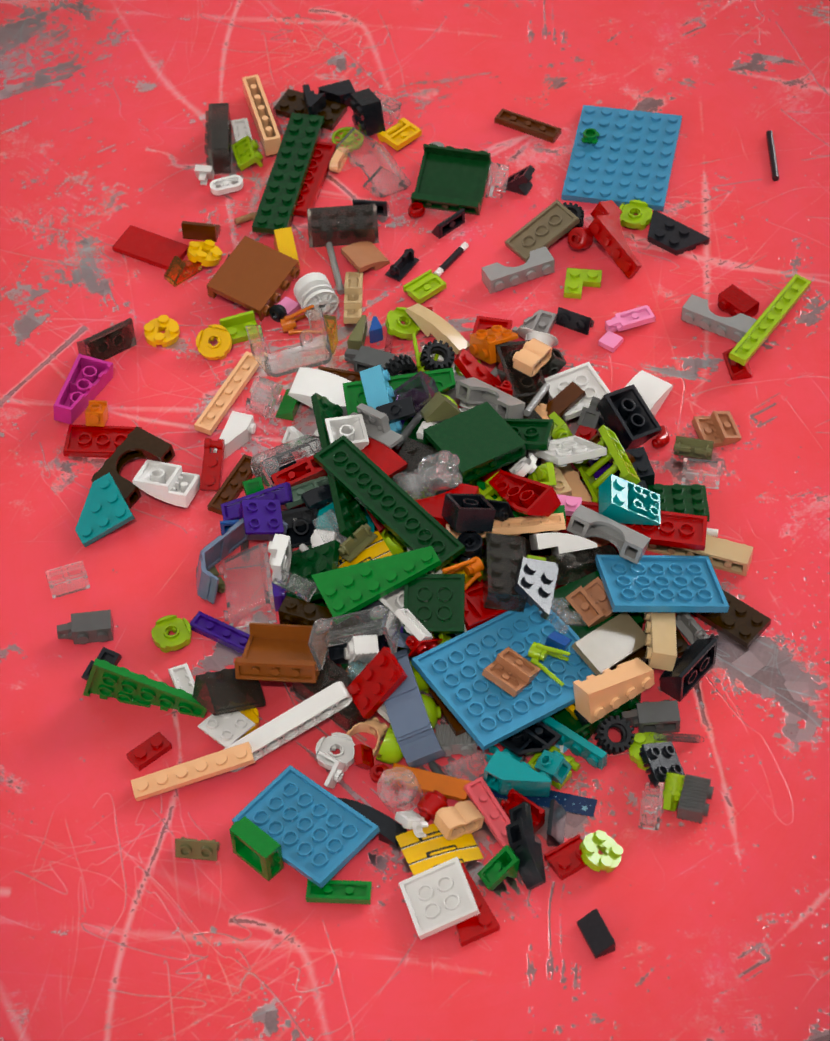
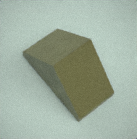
(439, 409)

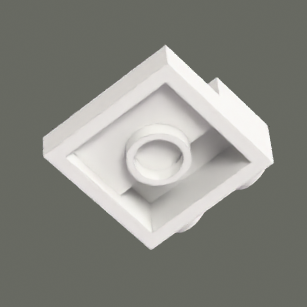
(280, 555)

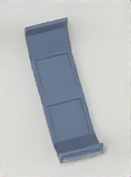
(216, 551)
(411, 719)

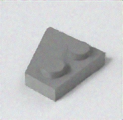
(540, 321)

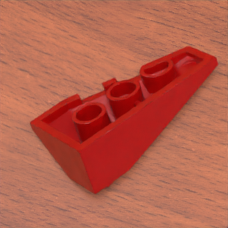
(525, 494)

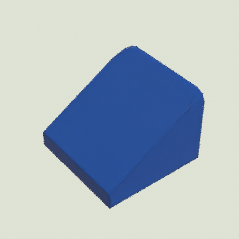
(375, 331)
(225, 525)
(558, 641)

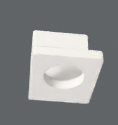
(336, 772)

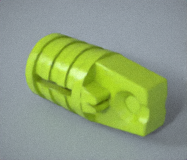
(672, 790)

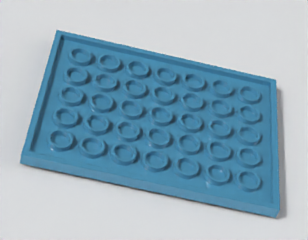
(628, 160)
(480, 705)

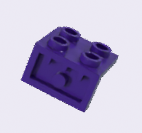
(261, 516)

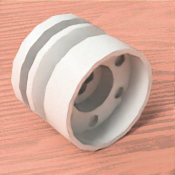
(316, 291)

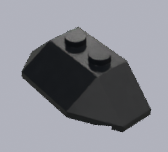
(532, 740)

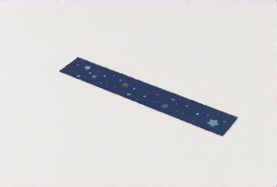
(569, 802)

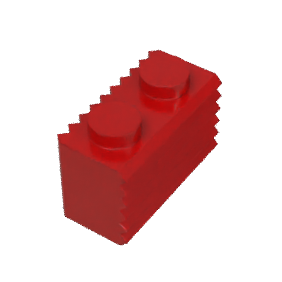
(737, 301)

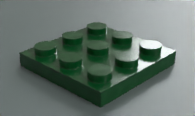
(682, 498)
(315, 561)
(437, 602)

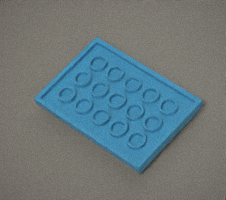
(661, 584)
(310, 824)

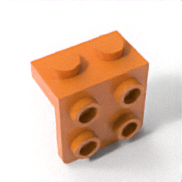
(484, 341)

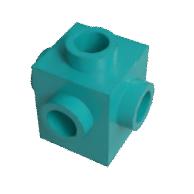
(553, 765)

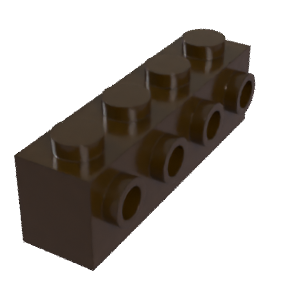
(300, 612)

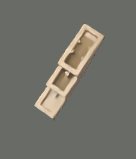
(353, 297)
(435, 325)

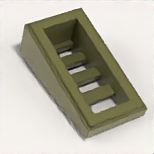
(358, 335)

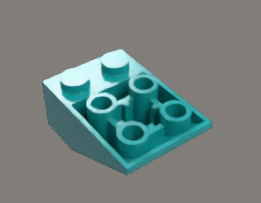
(628, 502)
(507, 773)

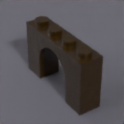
(137, 445)

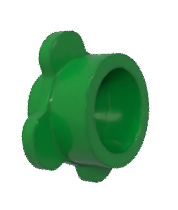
(590, 136)

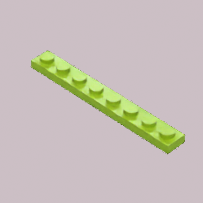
(769, 319)

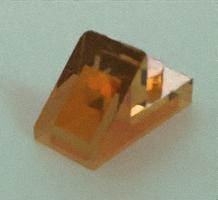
(181, 270)

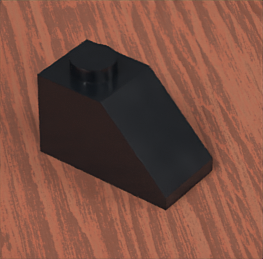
(338, 92)

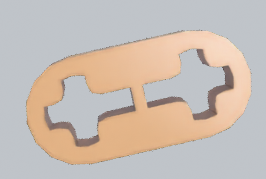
(337, 161)

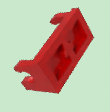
(515, 799)

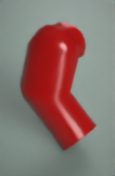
(662, 439)

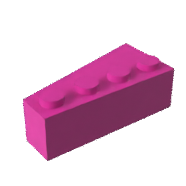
(83, 384)

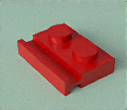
(566, 858)

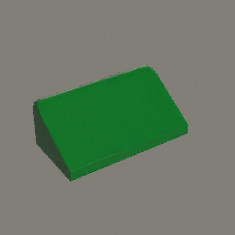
(288, 407)

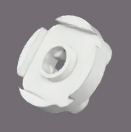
(524, 465)
(331, 743)

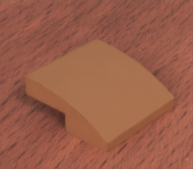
(364, 256)
(717, 428)
(591, 602)
(511, 672)

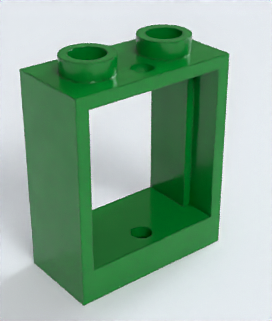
(256, 848)

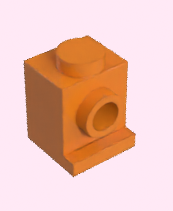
(96, 413)

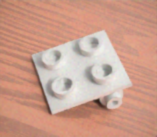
(226, 727)

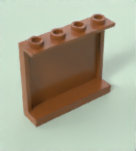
(254, 276)
(277, 654)

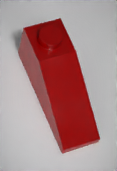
(299, 472)

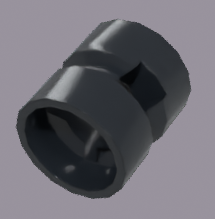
(473, 546)

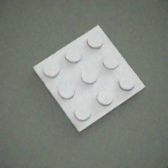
(585, 378)
(570, 450)
(439, 898)

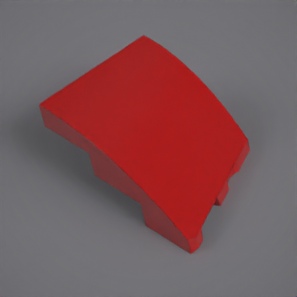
(384, 458)

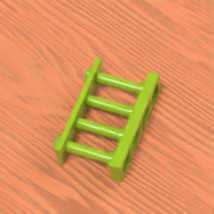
(621, 462)

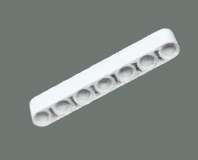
(296, 720)

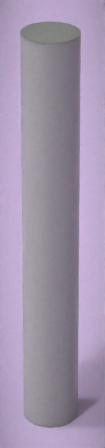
(537, 398)

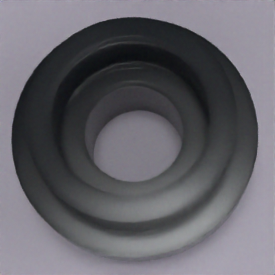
(277, 312)

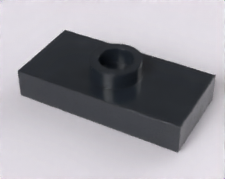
(398, 409)

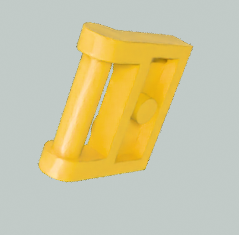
(400, 134)

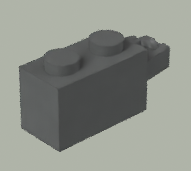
(367, 358)
(88, 627)
(655, 716)

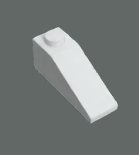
(237, 432)

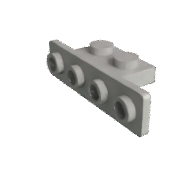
(378, 426)

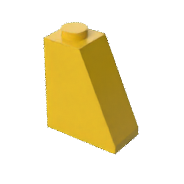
(285, 242)

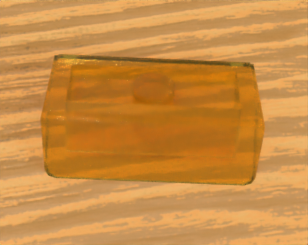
(331, 326)

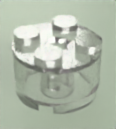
(264, 397)
(440, 471)
(412, 484)
(399, 780)

